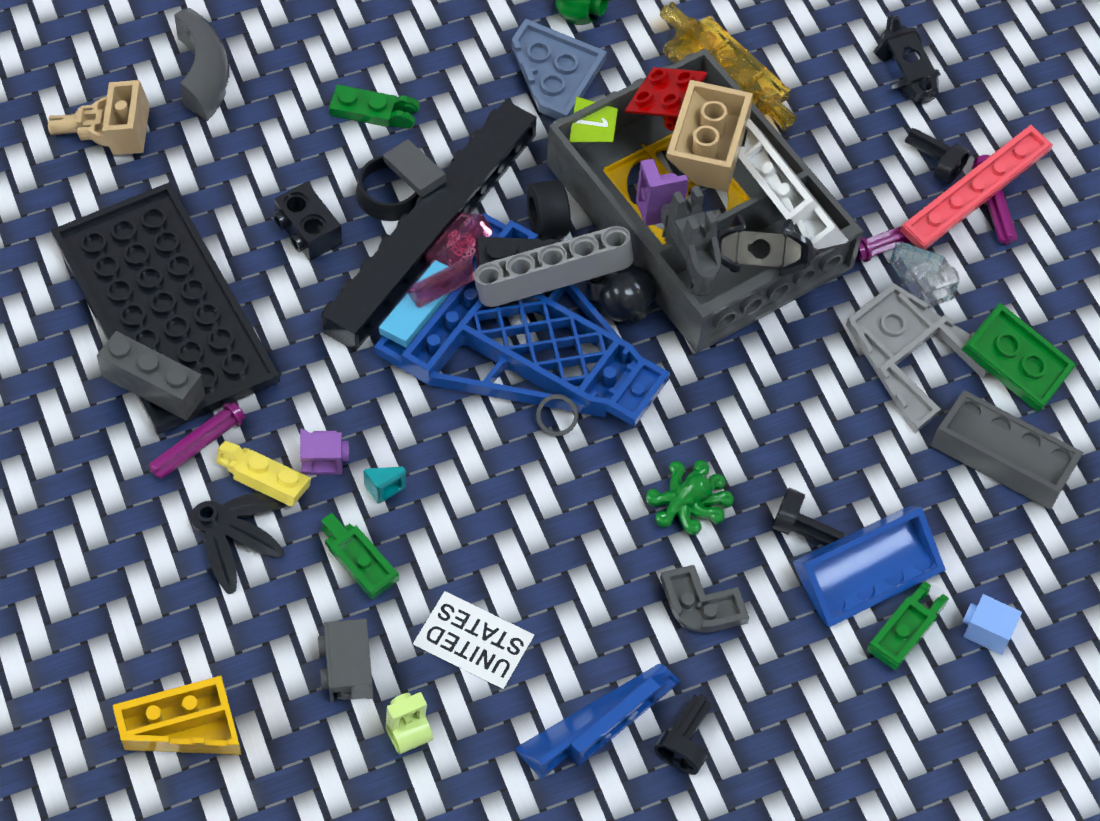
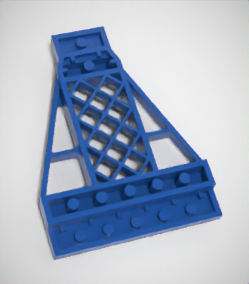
(617, 384)

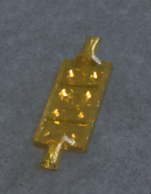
(733, 57)

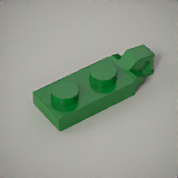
(359, 556)

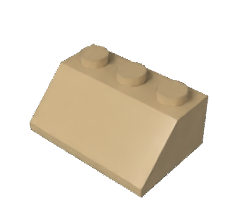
(710, 133)

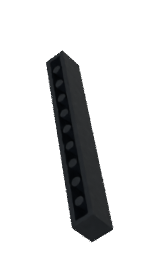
(402, 254)

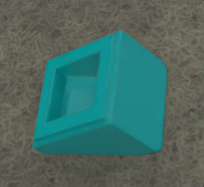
(384, 482)

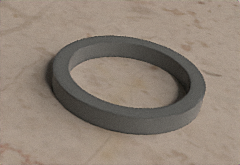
(546, 429)

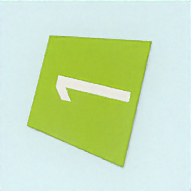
(596, 126)

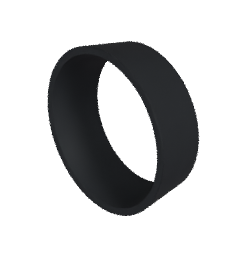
(378, 209)

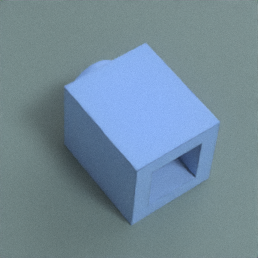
(991, 623)

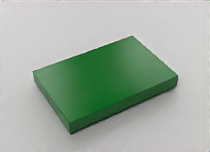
(1019, 357)

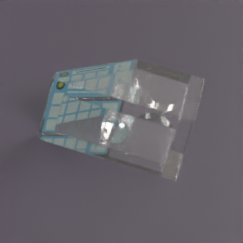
(925, 273)

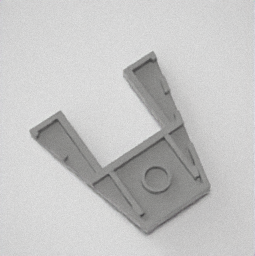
(890, 331)

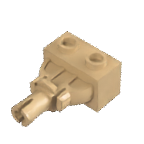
(110, 121)

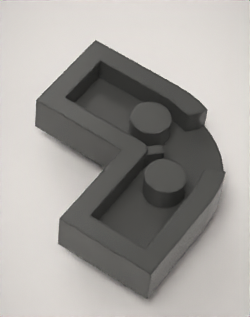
(702, 611)

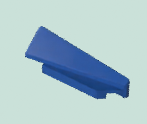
(597, 723)

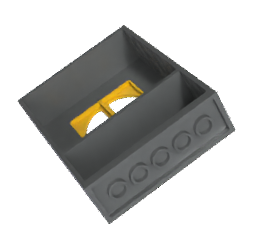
(598, 182)

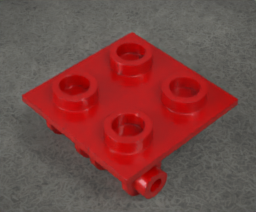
(663, 93)

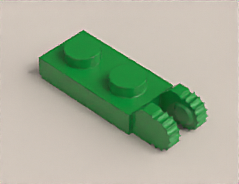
(373, 107)
(906, 628)

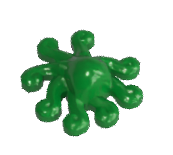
(691, 497)

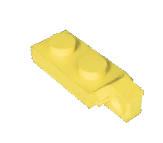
(263, 473)

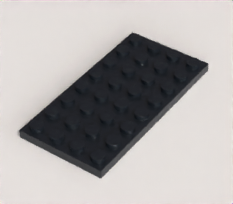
(161, 287)

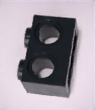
(303, 214)

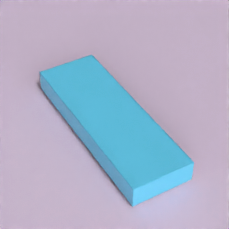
(407, 319)

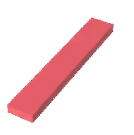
(976, 188)

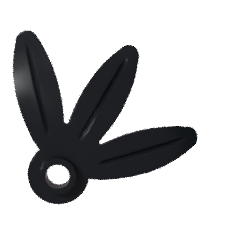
(226, 523)

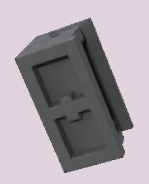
(347, 660)

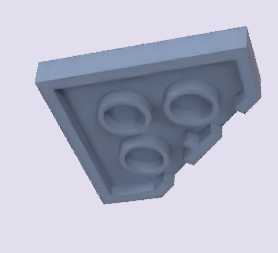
(555, 67)

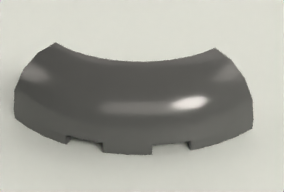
(208, 77)

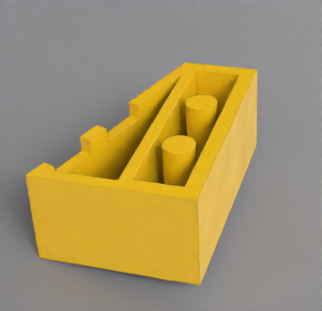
(180, 720)

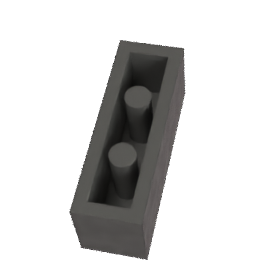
(151, 375)

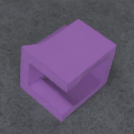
(322, 452)

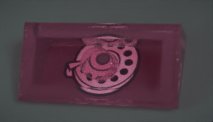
(459, 239)
(442, 282)

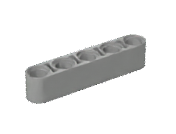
(554, 266)

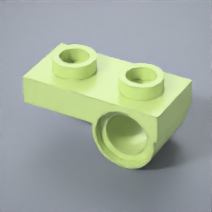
(408, 722)

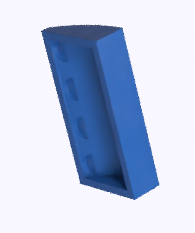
(870, 565)

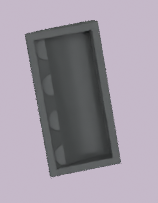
(1006, 449)

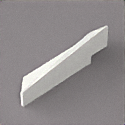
(787, 190)

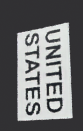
(473, 639)

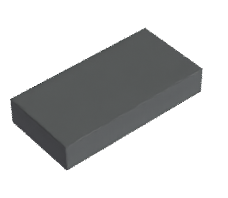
(414, 168)

